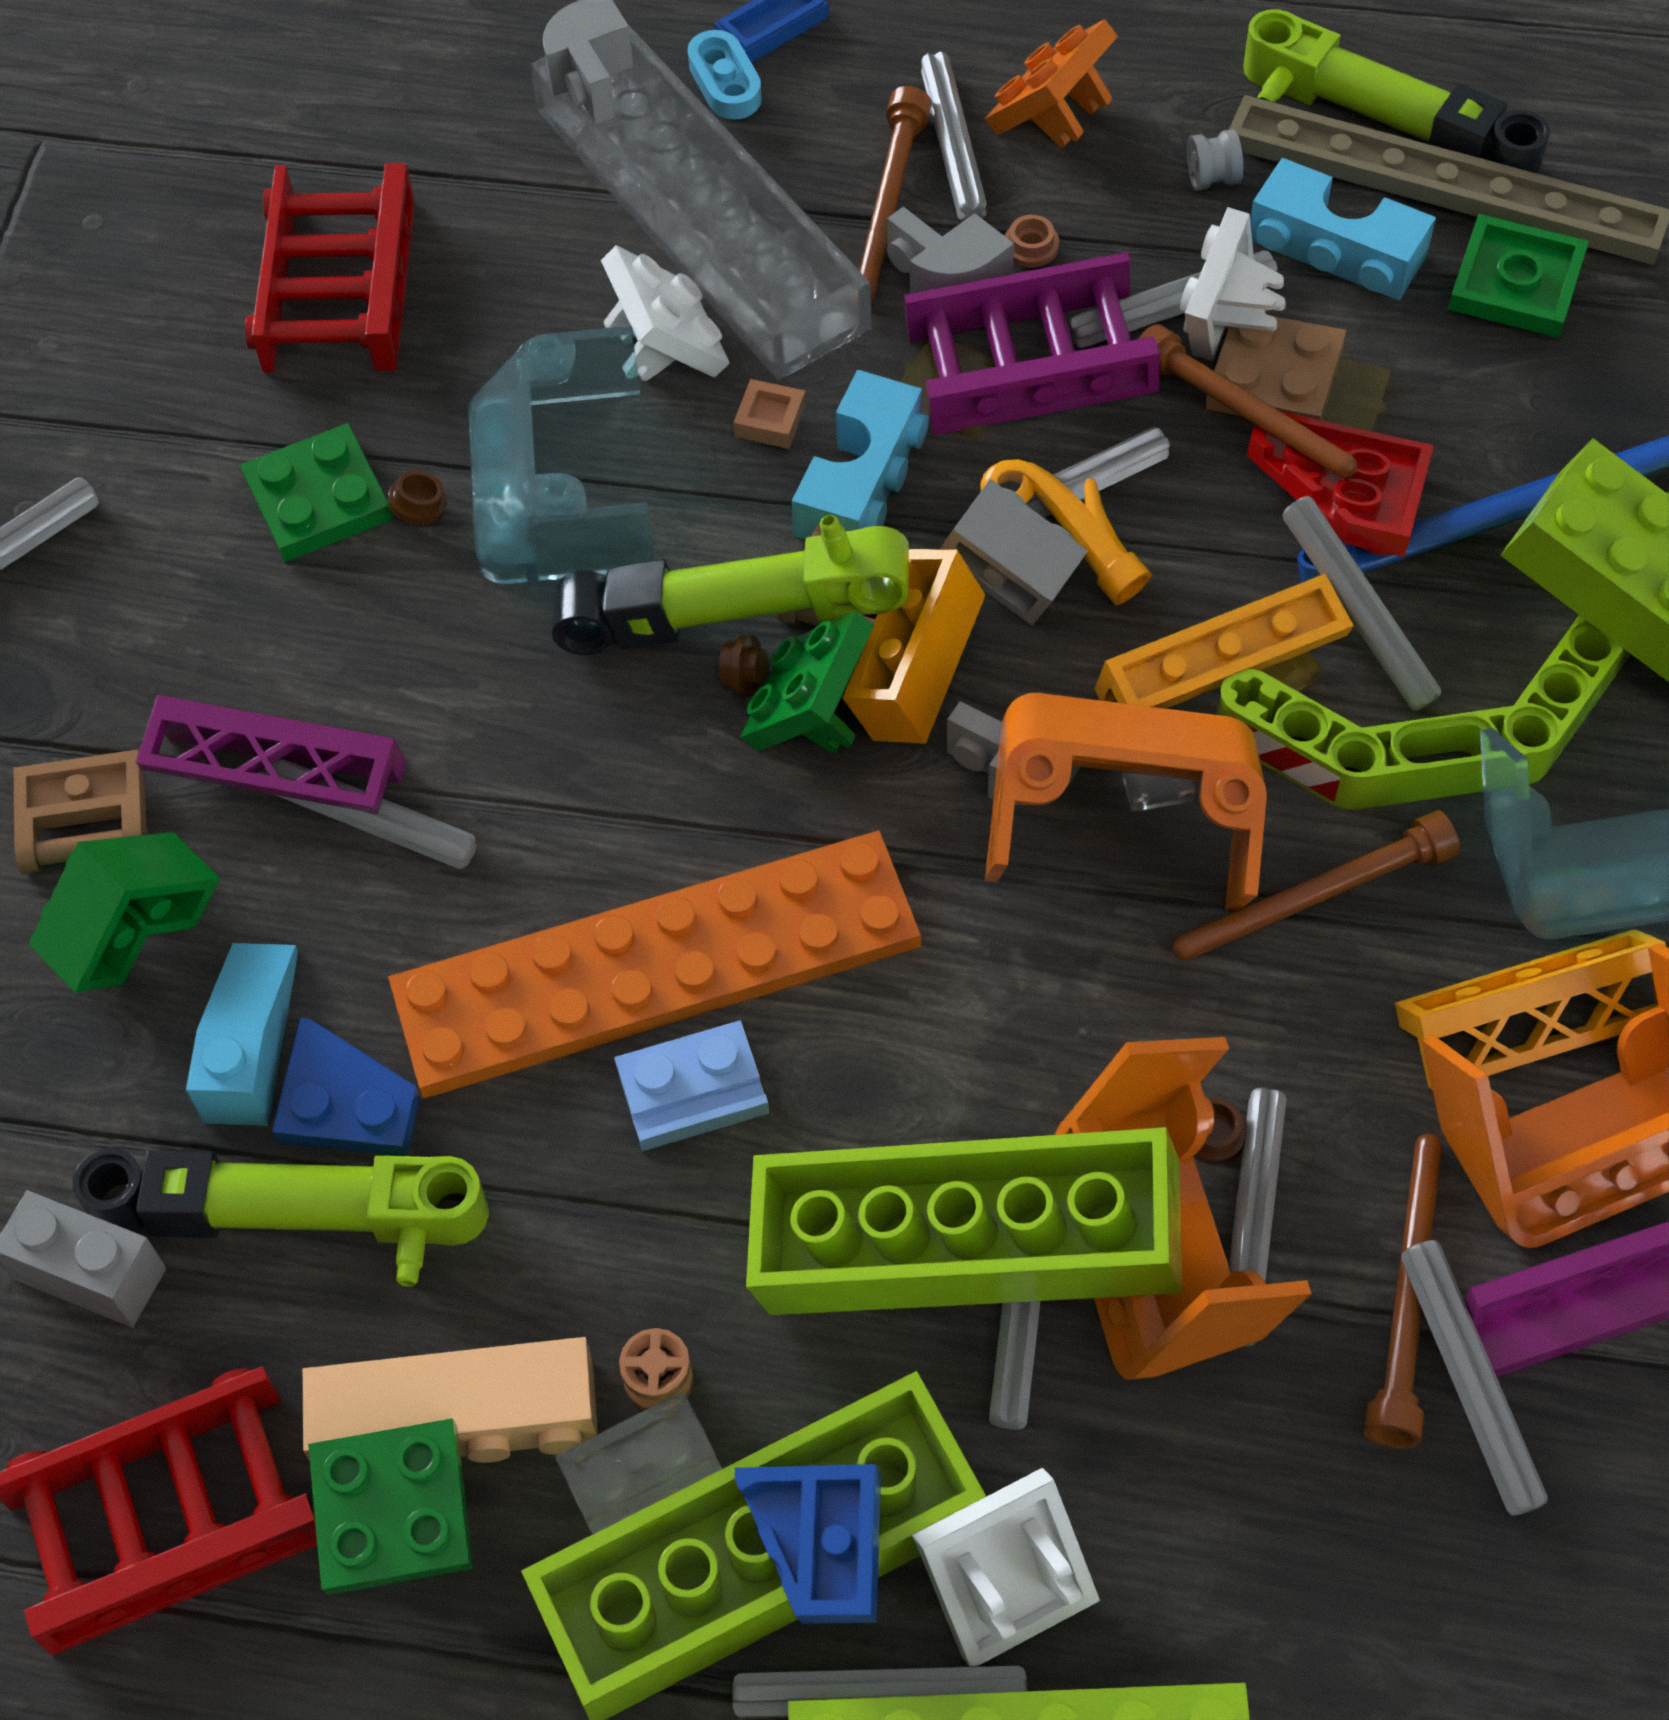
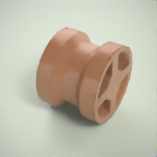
(653, 1354)

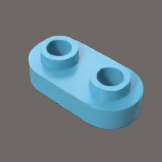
(724, 74)

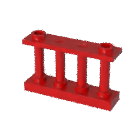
(381, 288)
(211, 1550)

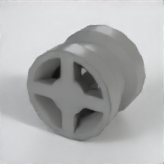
(1215, 160)

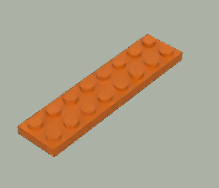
(652, 963)

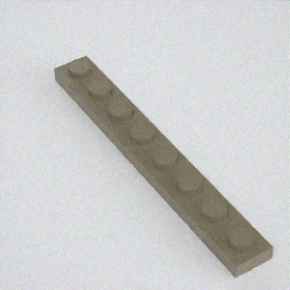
(1450, 178)

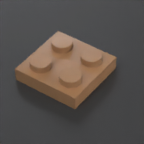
(1282, 367)

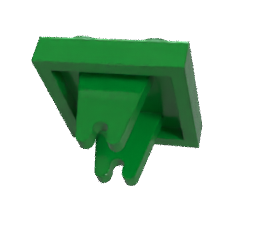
(807, 685)
(389, 1506)

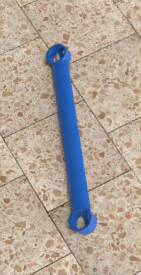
(1487, 513)

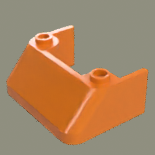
(1053, 732)
(1571, 1155)
(1219, 1310)

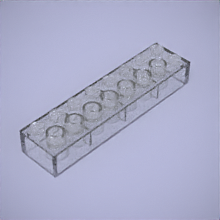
(715, 213)

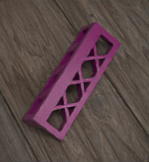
(269, 740)
(1573, 1300)

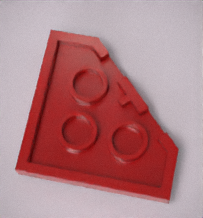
(1371, 507)

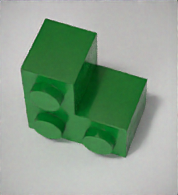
(115, 898)

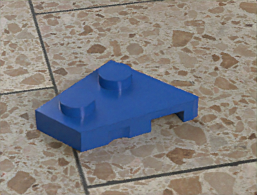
(343, 1098)
(820, 1535)

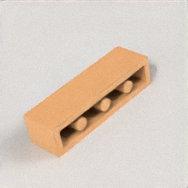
(496, 1396)

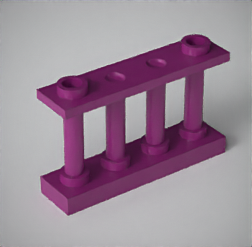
(1038, 385)

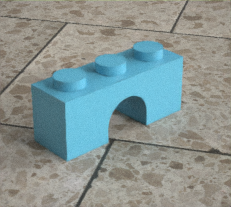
(1370, 251)
(879, 424)

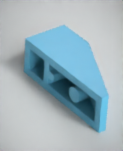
(243, 1036)

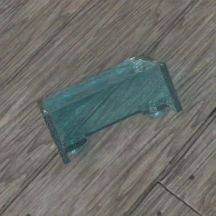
(540, 523)
(1571, 874)

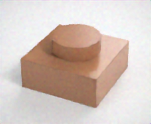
(769, 414)

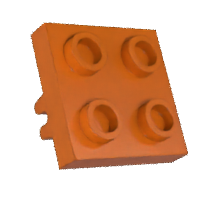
(1050, 78)

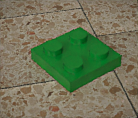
(1518, 275)
(316, 492)

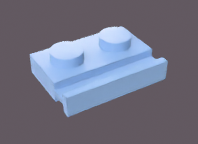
(691, 1085)

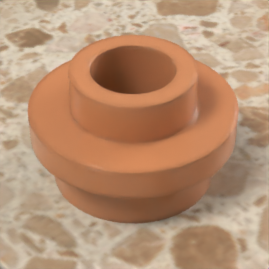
(1034, 241)

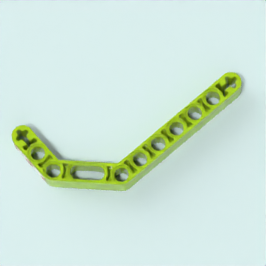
(1380, 751)

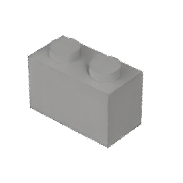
(1014, 551)
(80, 1258)

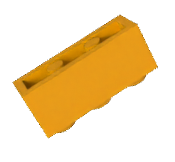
(915, 649)

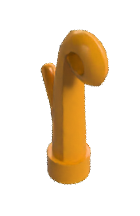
(1118, 571)

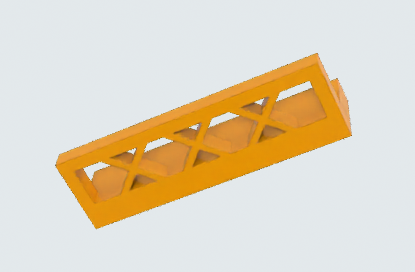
(1227, 644)
(1529, 986)

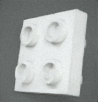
(1229, 287)
(663, 316)
(1006, 1567)

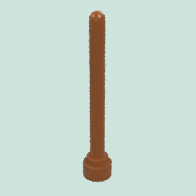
(907, 116)
(1176, 361)
(1427, 841)
(1394, 1414)

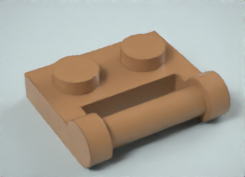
(71, 795)

